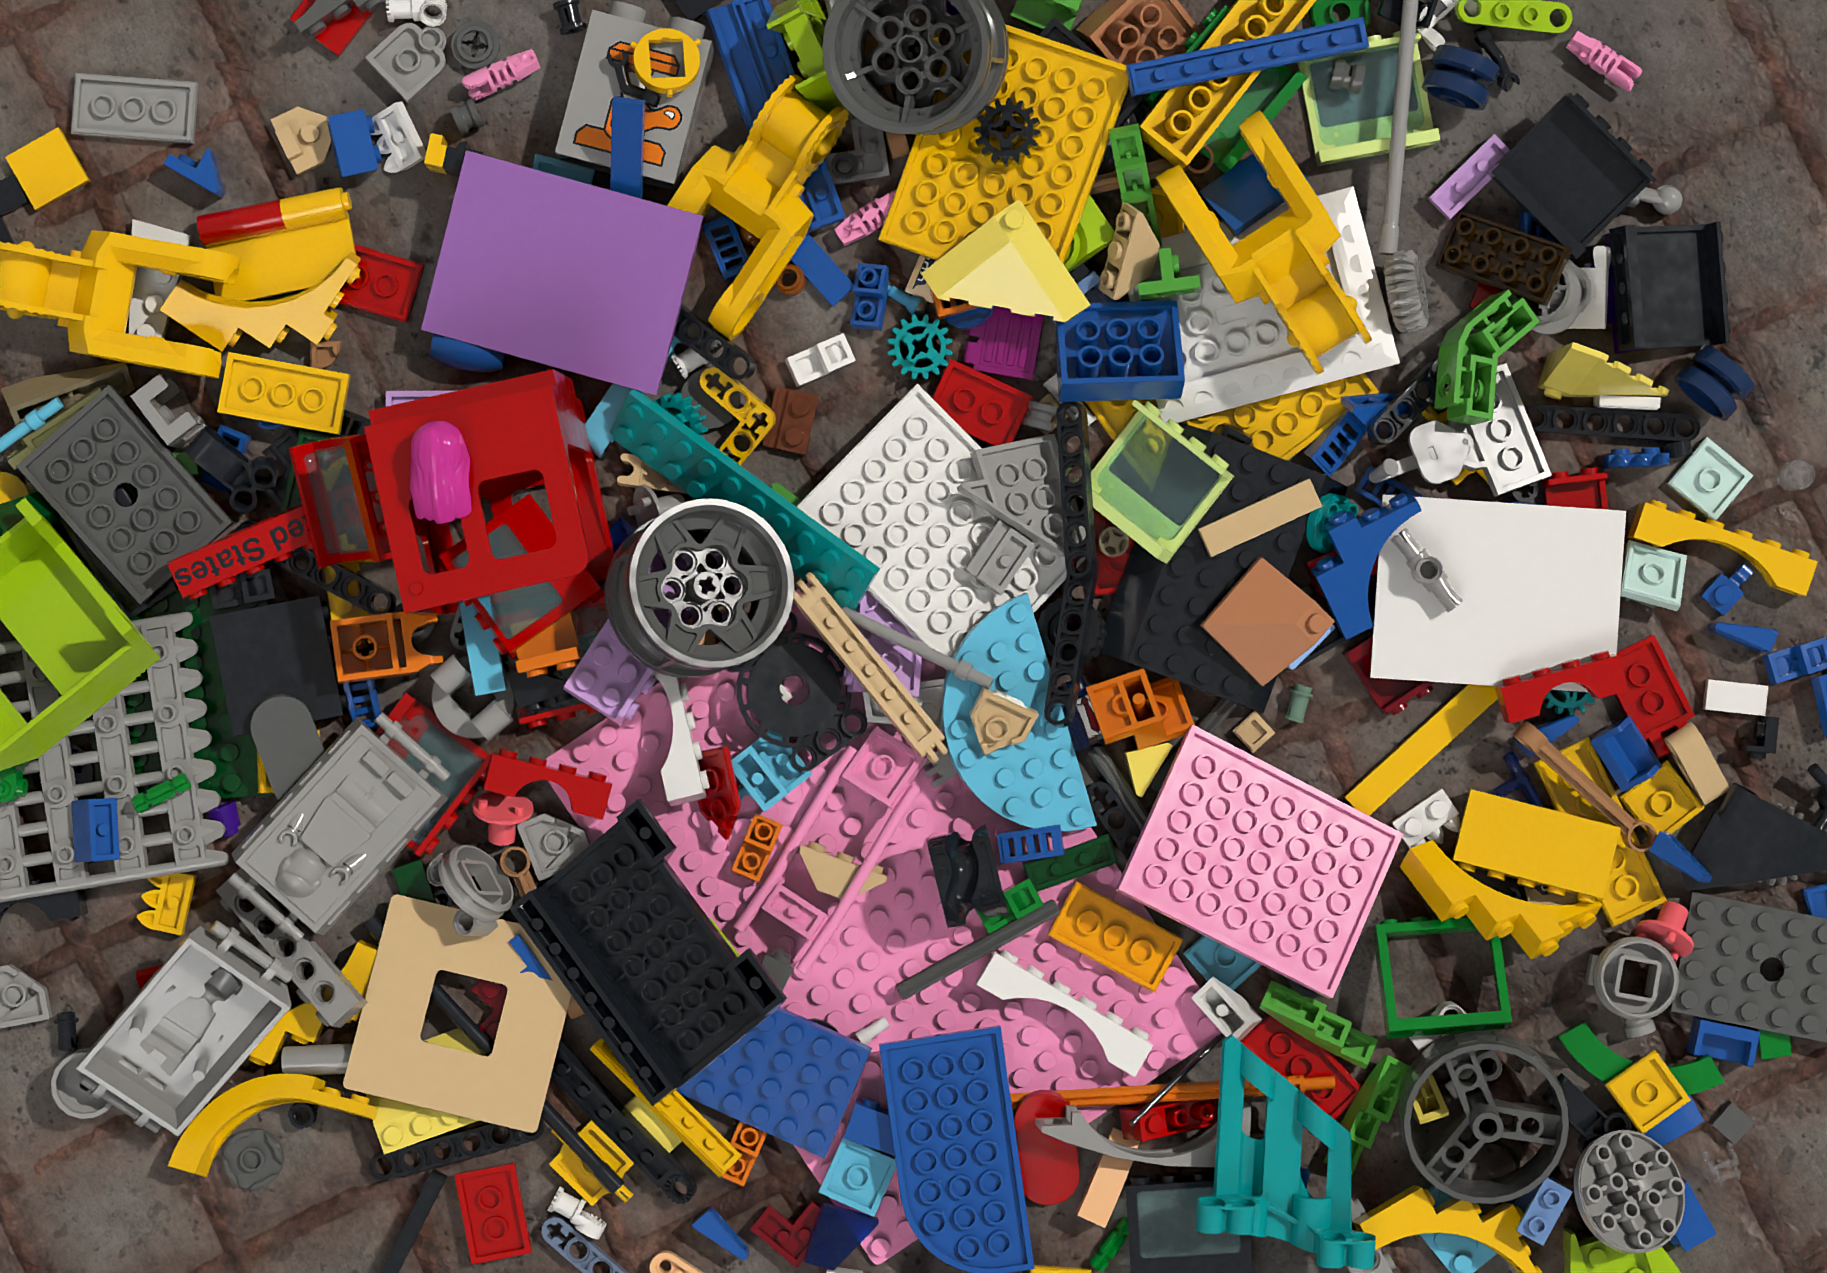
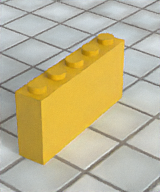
(1536, 846)

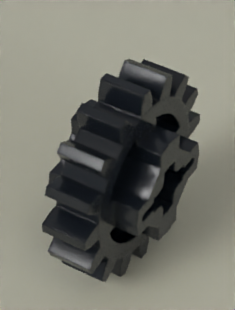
(1007, 145)

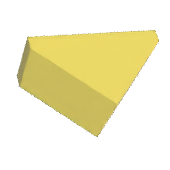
(1145, 764)
(1429, 1102)

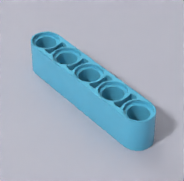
(604, 415)

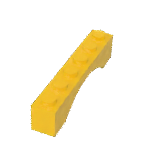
(1780, 568)

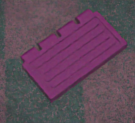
(1006, 344)

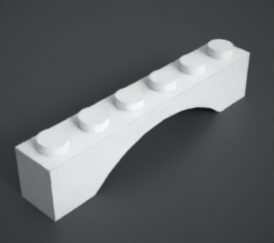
(681, 770)
(1010, 980)

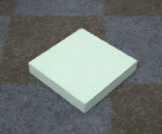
(1709, 479)
(1653, 575)

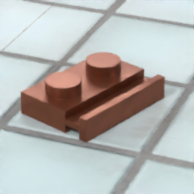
(793, 420)

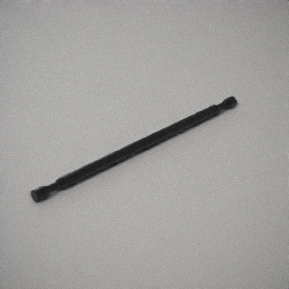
(1172, 1083)

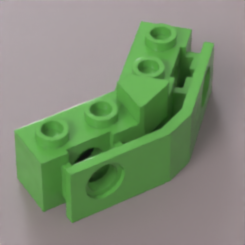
(1471, 356)

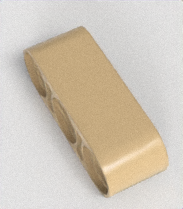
(1697, 763)

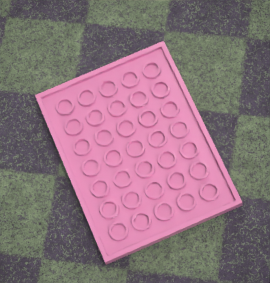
(1259, 861)

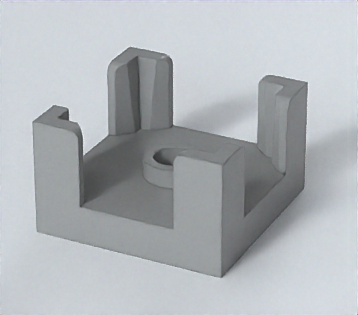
(150, 402)

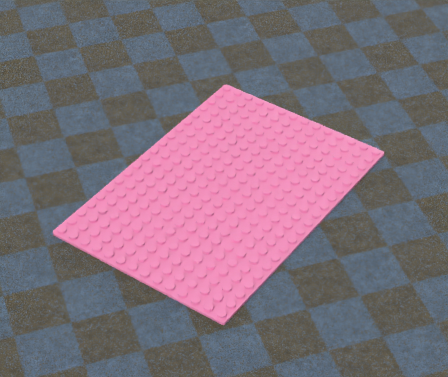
(893, 926)

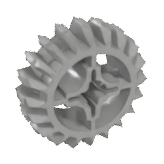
(1406, 291)

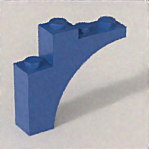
(1357, 545)

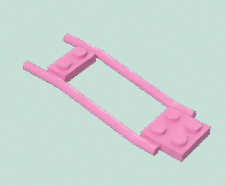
(883, 771)

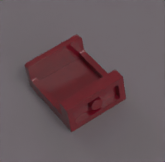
(1388, 694)

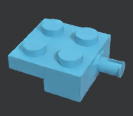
(766, 772)

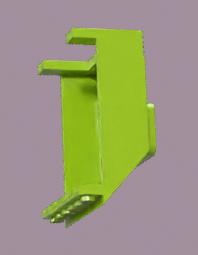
(67, 630)

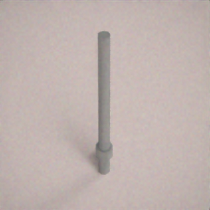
(962, 669)

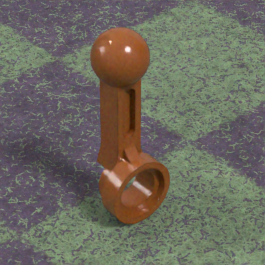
(751, 240)

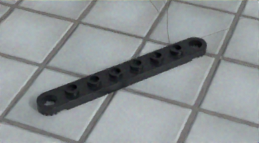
(621, 1125)

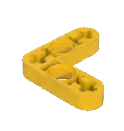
(744, 414)

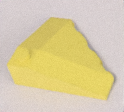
(1008, 267)
(1585, 373)

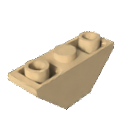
(1129, 254)
(834, 873)

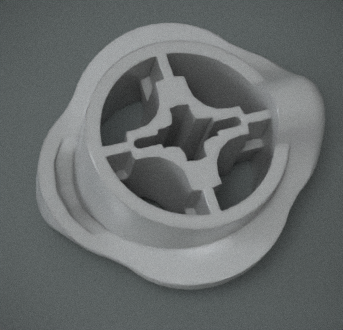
(1566, 302)

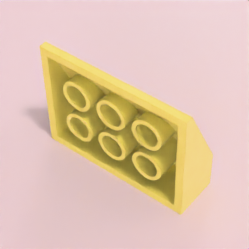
(406, 1124)

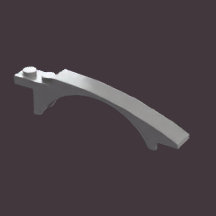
(1194, 1153)

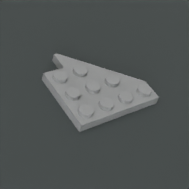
(1023, 489)

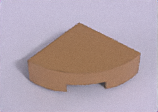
(324, 353)

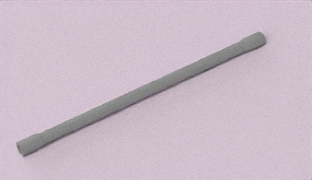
(1390, 229)

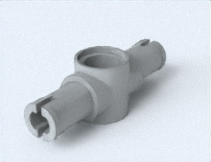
(1416, 557)

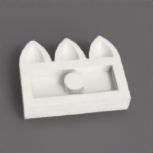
(398, 138)
(1427, 818)

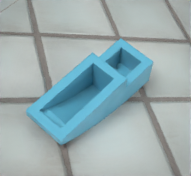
(483, 656)

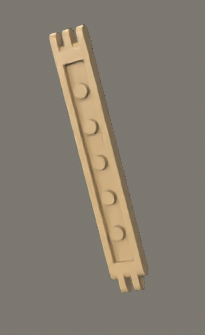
(869, 669)

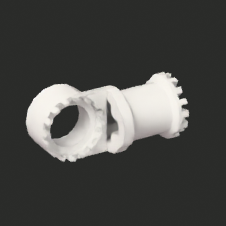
(416, 9)
(690, 360)
(572, 1209)

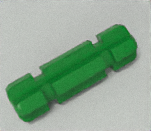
(161, 793)
(1110, 1246)

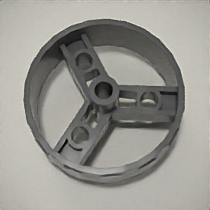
(1483, 1116)

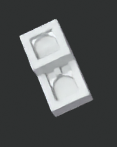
(820, 360)

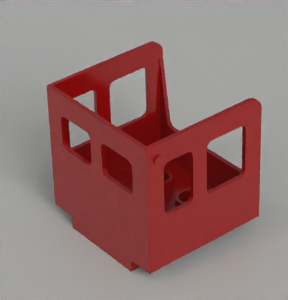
(516, 438)

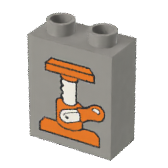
(667, 129)

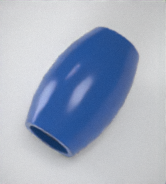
(466, 356)

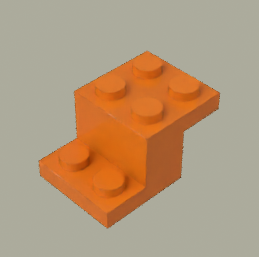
(553, 646)
(1140, 709)

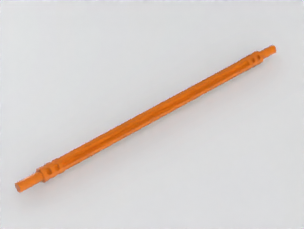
(1180, 1092)

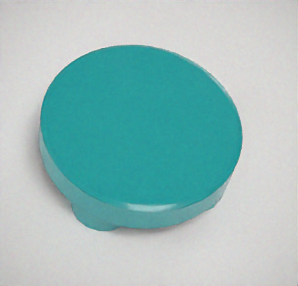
(1315, 530)

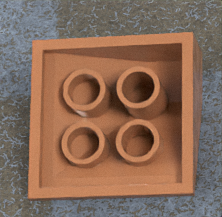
(1138, 30)
(1266, 622)

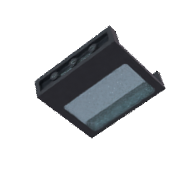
(1164, 1232)

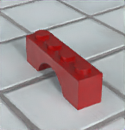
(1523, 697)
(509, 774)

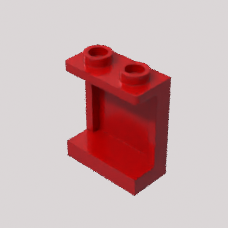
(1579, 491)

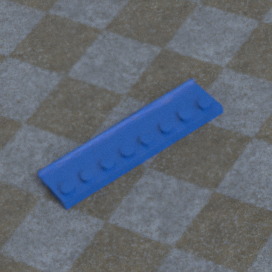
(756, 67)

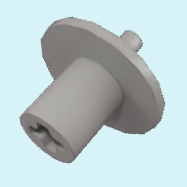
(647, 505)

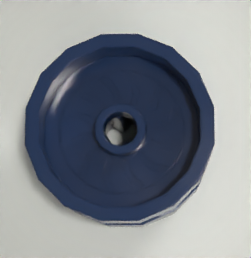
(1460, 77)
(1714, 382)

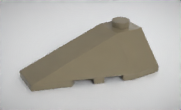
(67, 386)

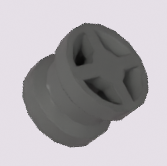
(467, 116)
(1040, 416)

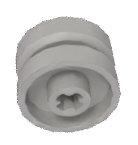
(70, 1094)

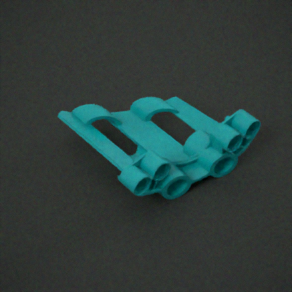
(1260, 1180)

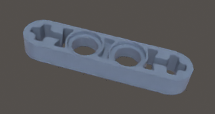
(594, 1253)

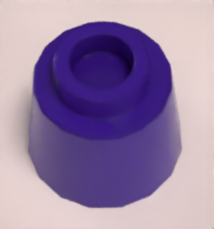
(226, 814)

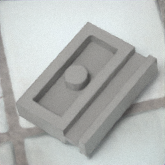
(999, 557)

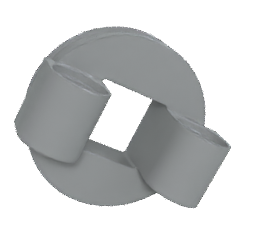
(489, 722)
(477, 908)
(1661, 985)

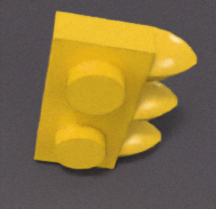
(170, 902)

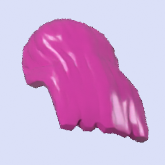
(439, 473)

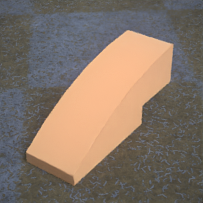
(1105, 1183)

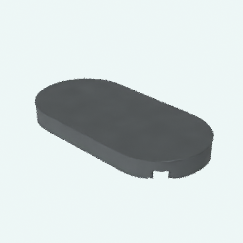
(285, 740)

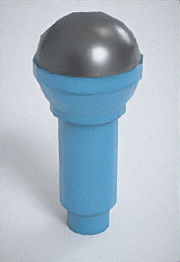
(914, 304)

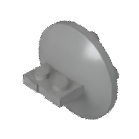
(1629, 1192)

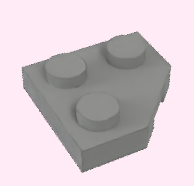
(551, 843)
(21, 998)

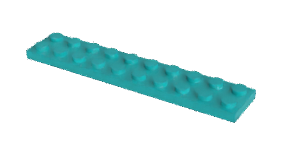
(710, 474)

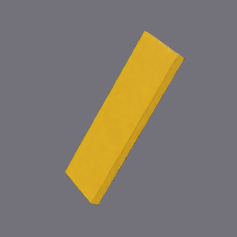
(1631, 882)

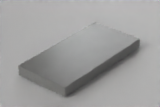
(134, 108)

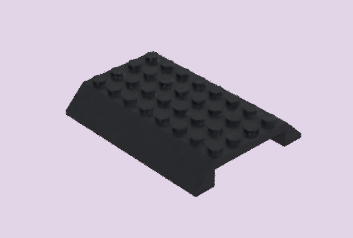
(1162, 605)
(646, 957)

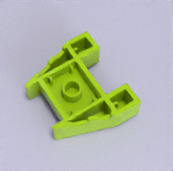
(804, 33)
(1595, 1257)

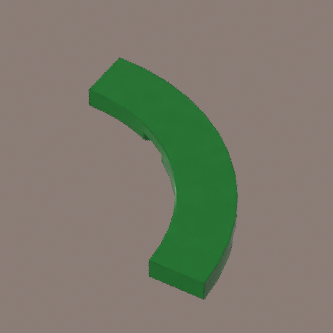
(1606, 1064)

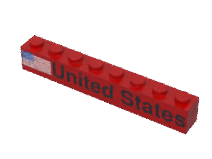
(241, 552)

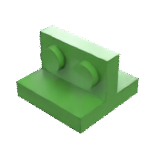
(1041, 12)
(1169, 284)

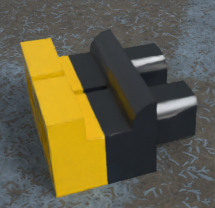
(446, 159)

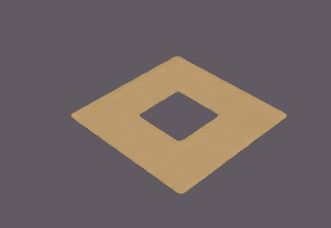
(399, 1066)

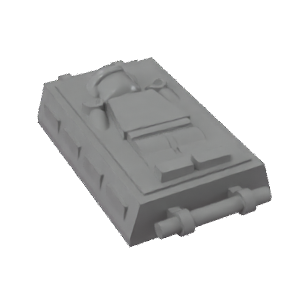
(339, 827)
(187, 1029)

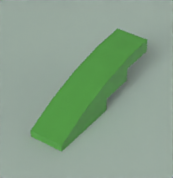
(1133, 172)
(1317, 1025)
(1372, 1105)

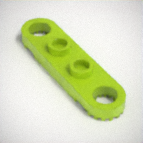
(1516, 14)

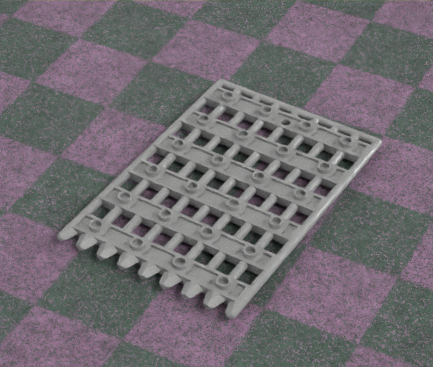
(115, 754)

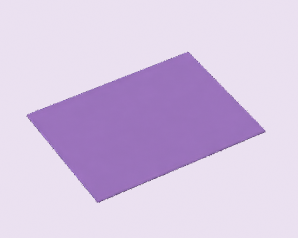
(562, 272)

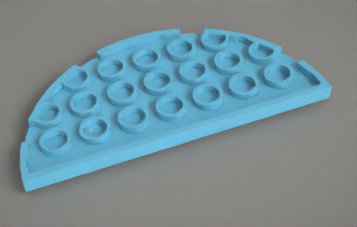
(1027, 781)

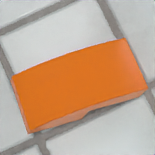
(756, 848)
(747, 1142)

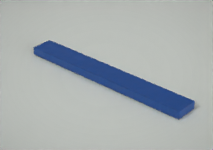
(1247, 56)

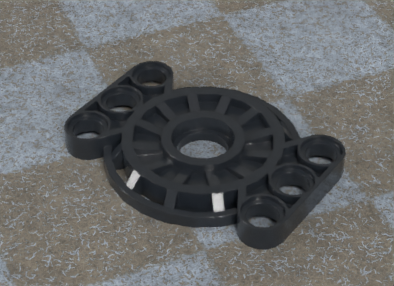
(802, 721)

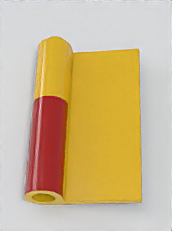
(281, 242)

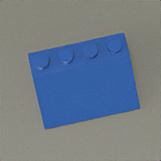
(1120, 353)

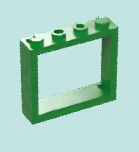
(1444, 1023)

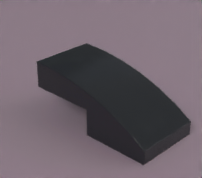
(243, 591)

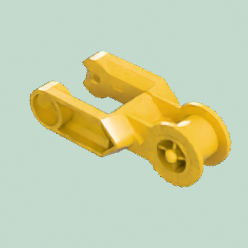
(762, 192)
(1283, 257)
(94, 295)

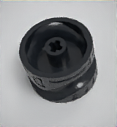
(966, 876)

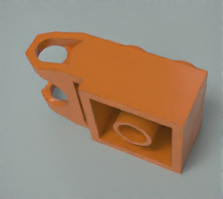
(392, 646)

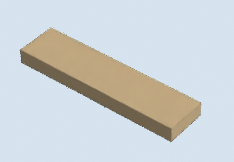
(1259, 517)

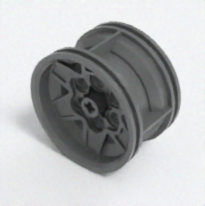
(969, 86)
(731, 533)

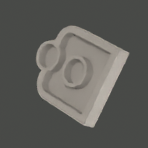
(410, 58)

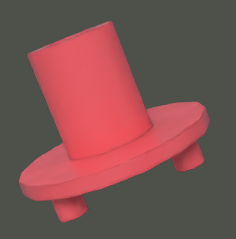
(502, 814)
(1668, 930)

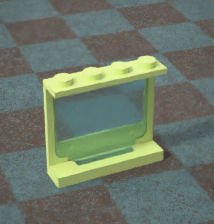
(1361, 124)
(1156, 482)

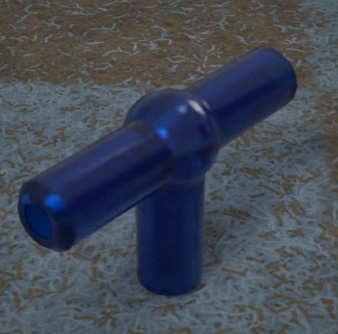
(1520, 780)

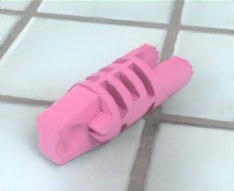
(1604, 60)
(500, 74)
(865, 220)

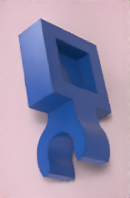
(1724, 591)

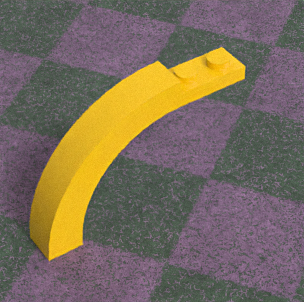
(225, 1113)

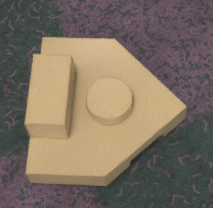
(303, 138)
(1000, 720)

